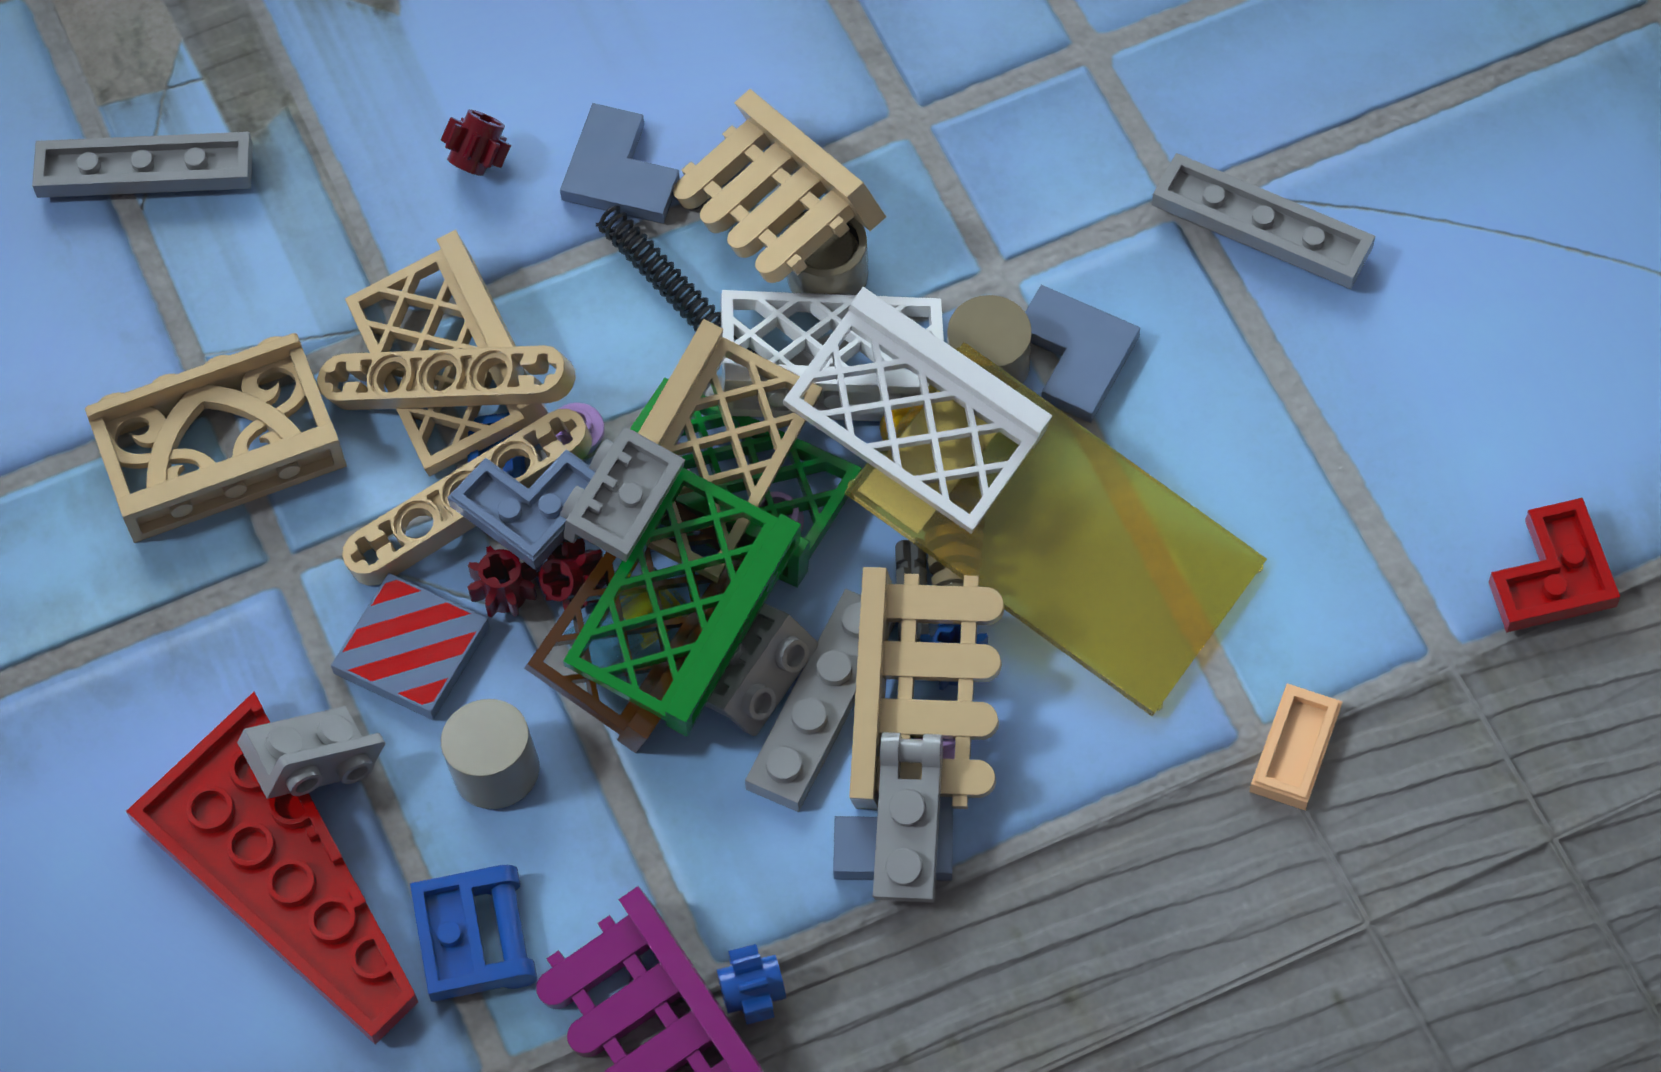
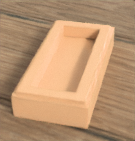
(1295, 746)

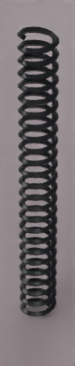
(658, 270)

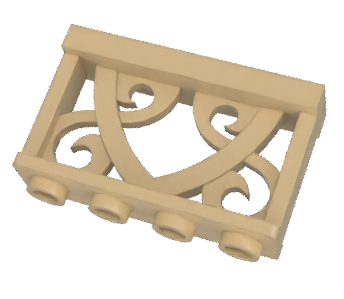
(225, 385)

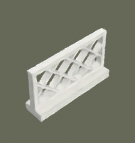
(830, 310)
(945, 370)

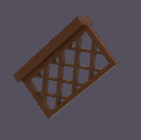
(634, 722)

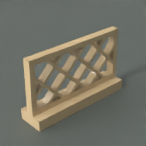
(481, 322)
(684, 396)

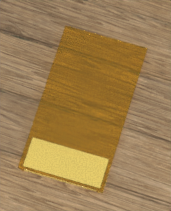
(1074, 545)

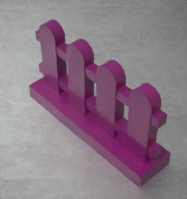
(642, 998)

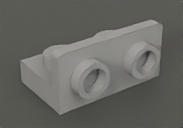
(623, 493)
(762, 669)
(309, 752)

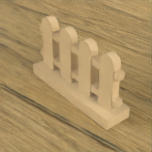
(788, 150)
(925, 661)

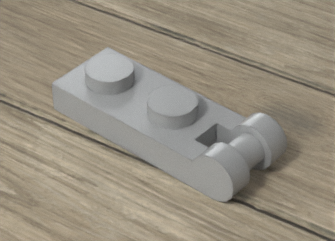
(908, 819)

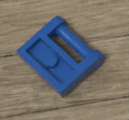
(452, 934)

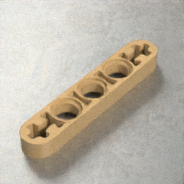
(467, 388)
(434, 502)

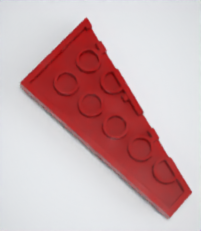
(276, 873)

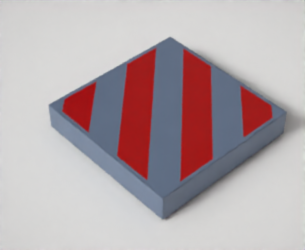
(410, 646)

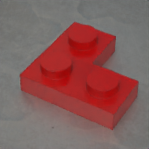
(1567, 579)

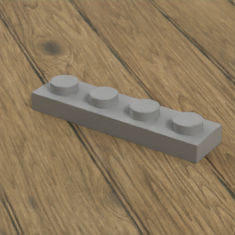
(142, 164)
(1263, 220)
(812, 712)

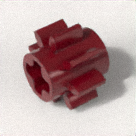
(475, 142)
(568, 570)
(505, 596)

